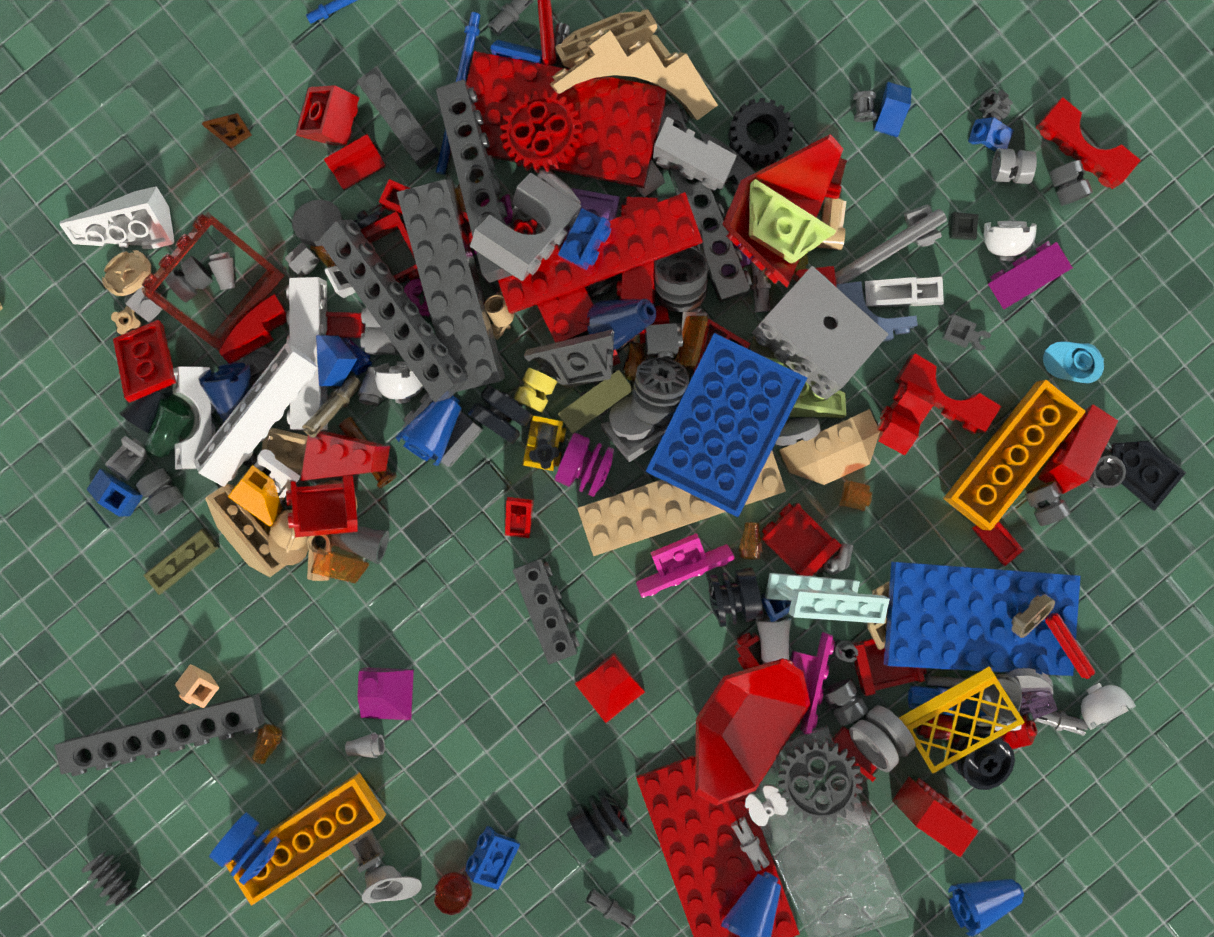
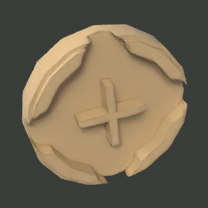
(126, 273)

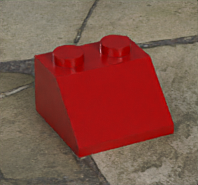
(328, 115)

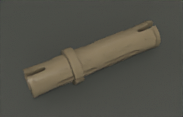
(339, 398)

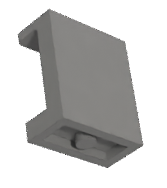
(461, 438)

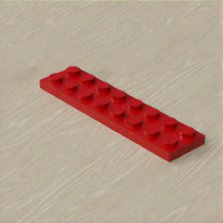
(633, 241)

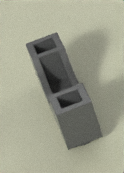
(398, 117)

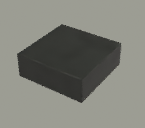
(964, 226)

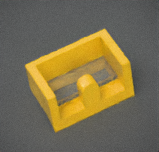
(543, 429)

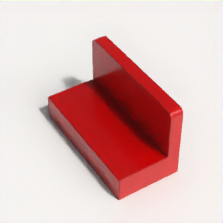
(355, 162)
(845, 742)

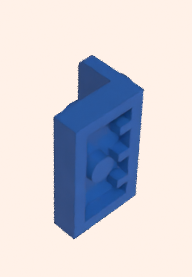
(585, 239)
(491, 858)

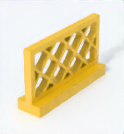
(954, 697)

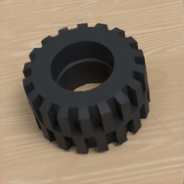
(760, 113)

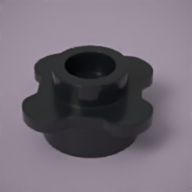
(545, 461)

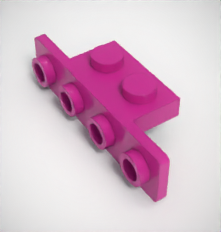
(680, 562)
(814, 670)

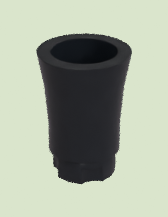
(144, 410)

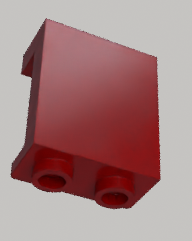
(322, 508)
(799, 540)
(875, 675)

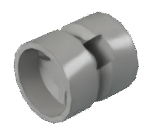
(1018, 166)

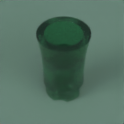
(167, 427)

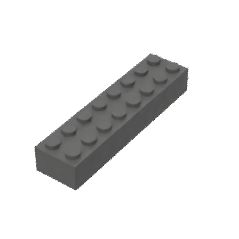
(451, 280)

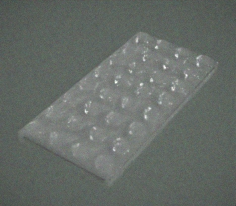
(832, 868)

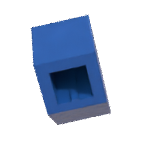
(114, 494)

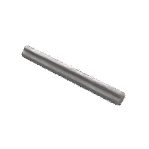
(890, 246)

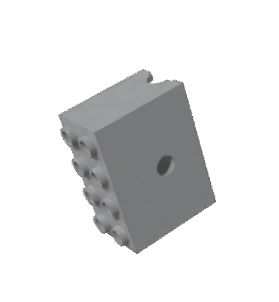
(819, 333)

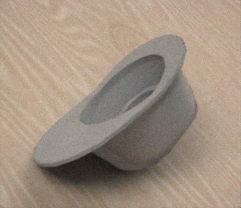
(388, 885)

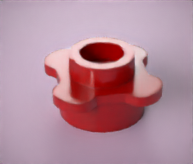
(530, 226)

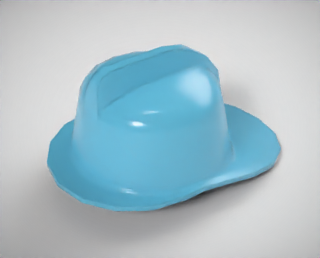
(1074, 361)

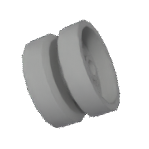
(882, 738)

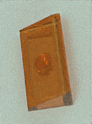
(692, 341)
(338, 566)

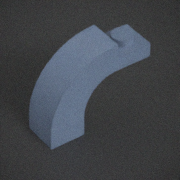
(900, 325)

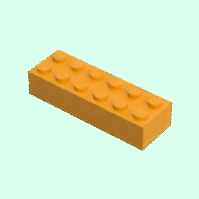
(1014, 455)
(314, 835)

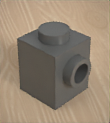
(663, 340)

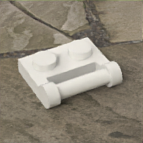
(279, 472)

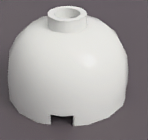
(1009, 238)
(397, 382)
(1104, 704)

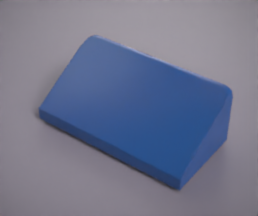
(516, 51)

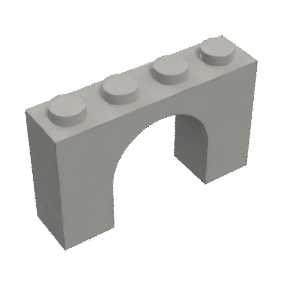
(521, 252)

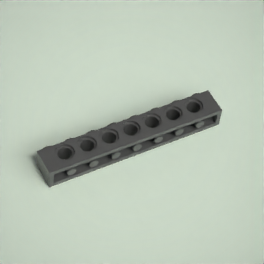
(452, 100)
(724, 287)
(393, 310)
(72, 751)

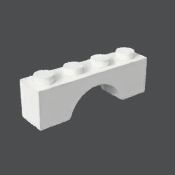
(189, 389)

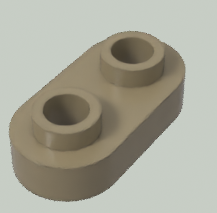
(1038, 610)

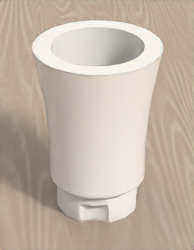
(774, 638)

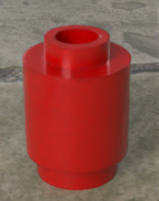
(943, 721)

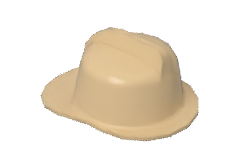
(282, 541)

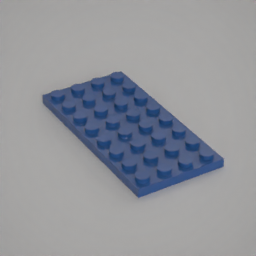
(965, 617)

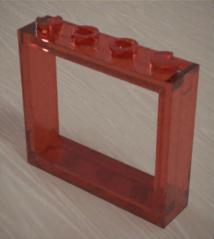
(248, 303)

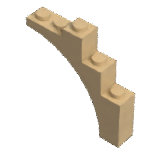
(641, 61)

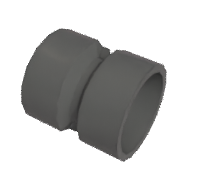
(1070, 182)
(189, 279)
(1109, 473)
(158, 489)
(1049, 512)
(844, 700)

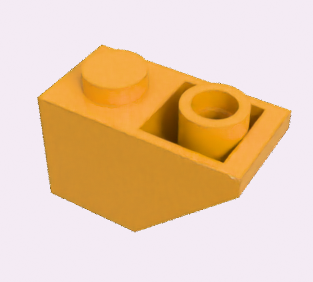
(257, 495)

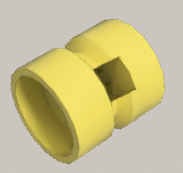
(535, 390)

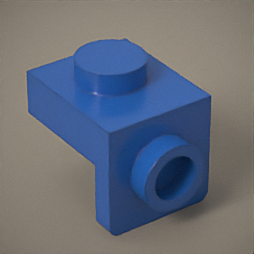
(990, 133)

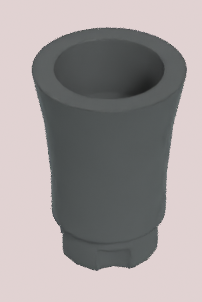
(365, 543)

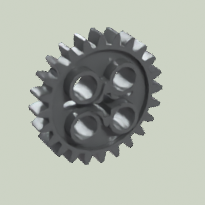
(838, 795)

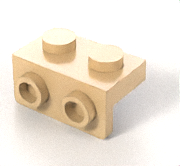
(287, 448)

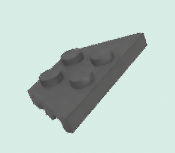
(577, 359)

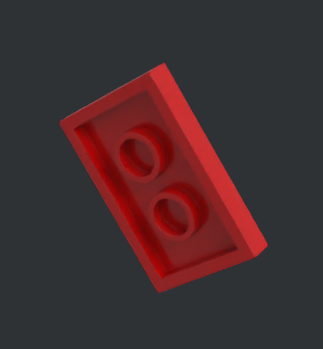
(144, 361)

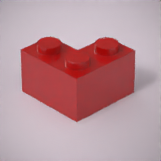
(902, 420)

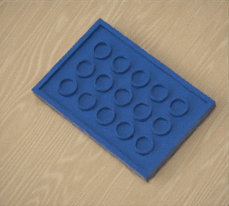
(726, 424)

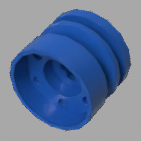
(245, 848)

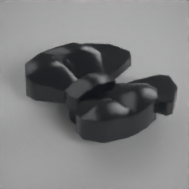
(366, 217)

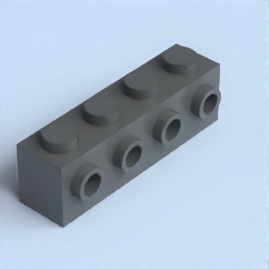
(545, 611)

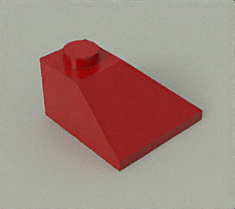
(609, 687)

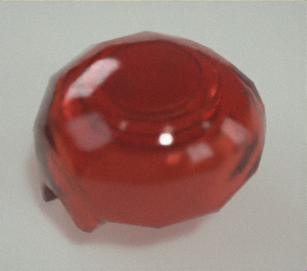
(453, 893)

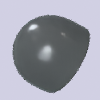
(991, 694)

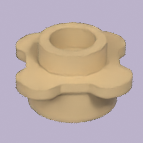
(133, 320)

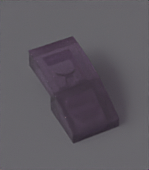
(1037, 703)

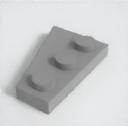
(634, 448)

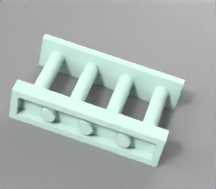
(826, 598)

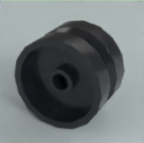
(500, 414)
(985, 766)

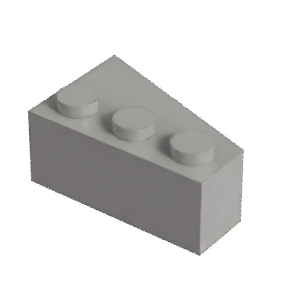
(692, 156)

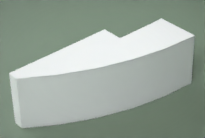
(904, 292)

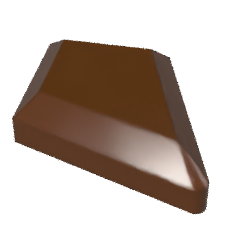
(228, 129)

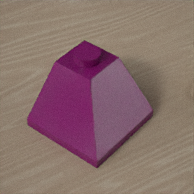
(385, 693)

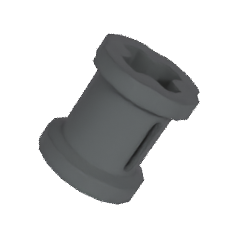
(864, 106)

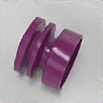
(584, 464)

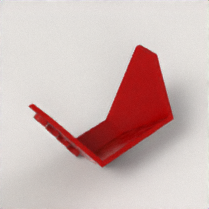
(798, 178)
(747, 728)

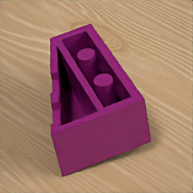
(1029, 274)

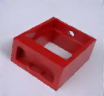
(384, 227)

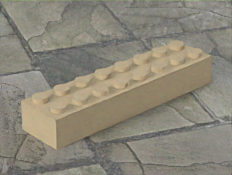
(659, 509)

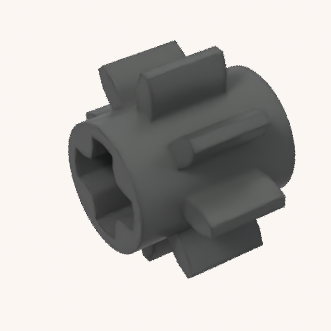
(996, 105)

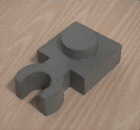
(962, 332)

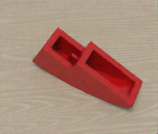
(254, 329)

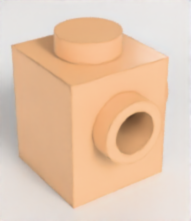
(196, 686)

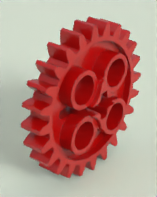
(541, 131)

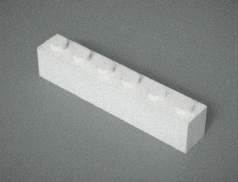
(306, 321)
(255, 415)

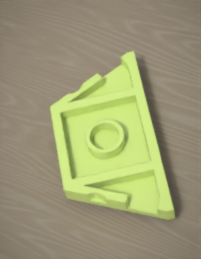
(783, 225)

